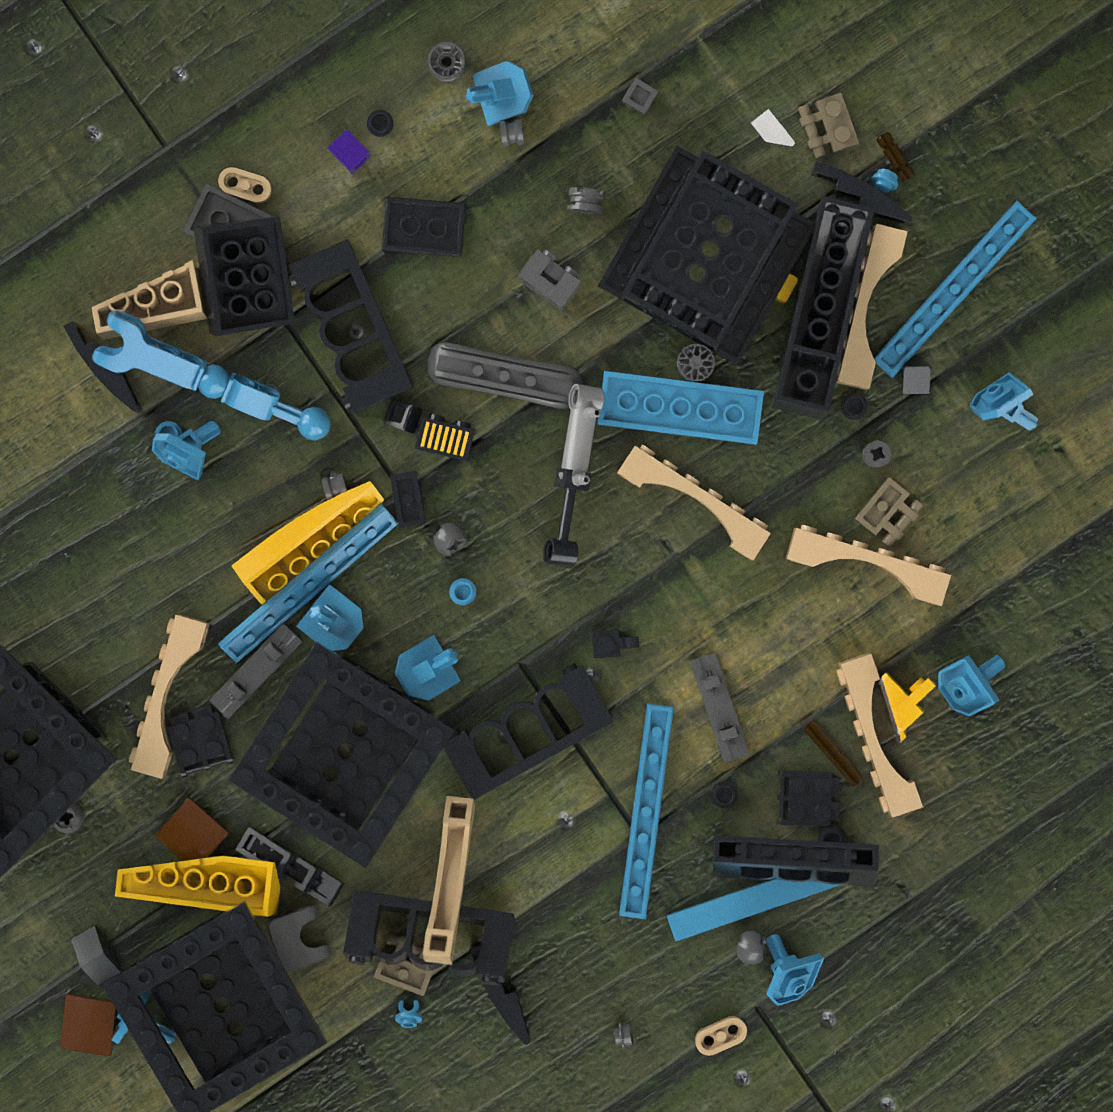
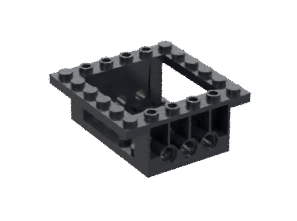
(662, 279)
(53, 770)
(297, 778)
(260, 996)

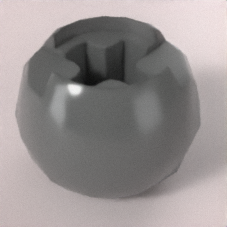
(450, 539)
(75, 822)
(751, 947)

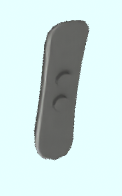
(502, 375)

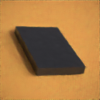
(424, 226)

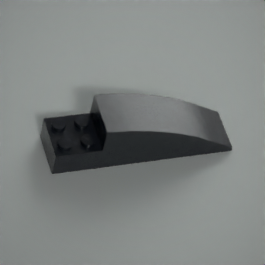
(822, 308)

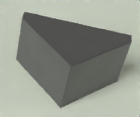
(95, 956)

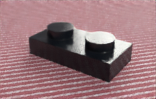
(407, 499)

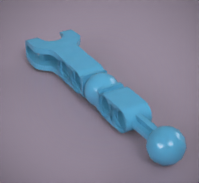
(213, 380)

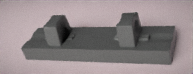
(256, 670)
(719, 707)

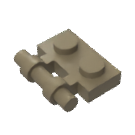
(836, 123)
(881, 508)
(404, 974)

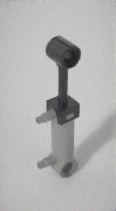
(585, 408)

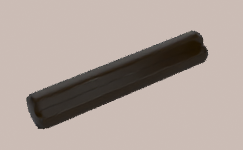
(833, 753)

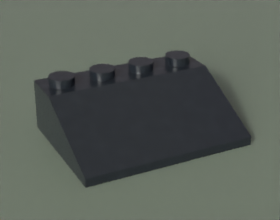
(244, 275)

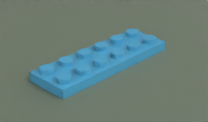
(681, 407)

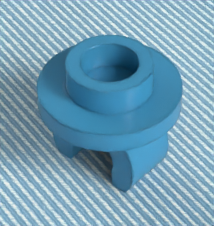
(410, 1018)

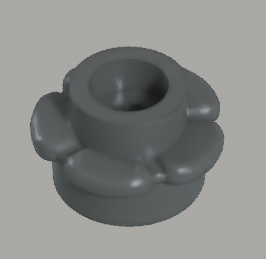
(623, 1035)

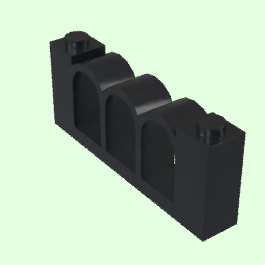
(324, 266)
(469, 763)
(795, 860)
(364, 924)

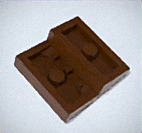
(192, 832)
(88, 1025)

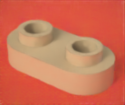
(246, 183)
(721, 1036)

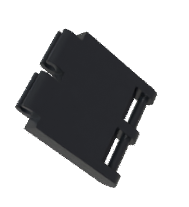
(199, 739)
(809, 798)

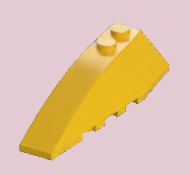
(303, 540)
(205, 883)

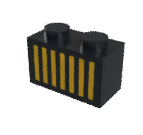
(445, 438)

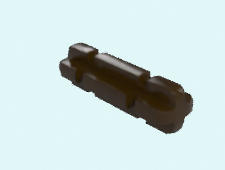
(895, 156)

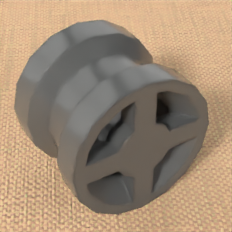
(511, 133)
(872, 455)
(334, 486)

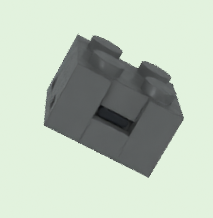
(549, 279)

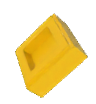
(786, 289)

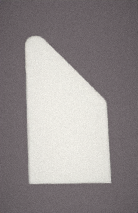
(771, 129)

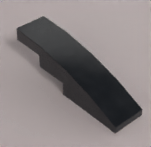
(866, 194)
(115, 382)
(291, 866)
(507, 1003)

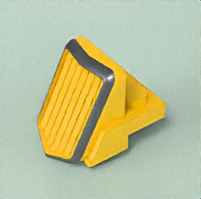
(901, 705)

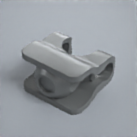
(286, 940)

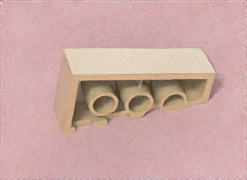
(159, 303)

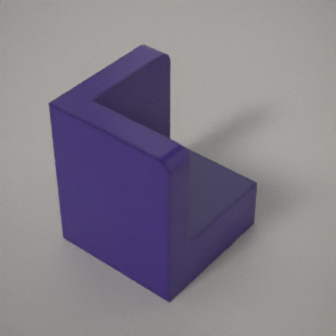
(349, 151)

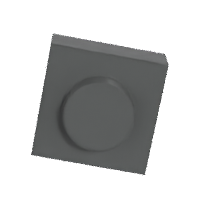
(640, 96)

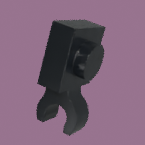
(609, 643)

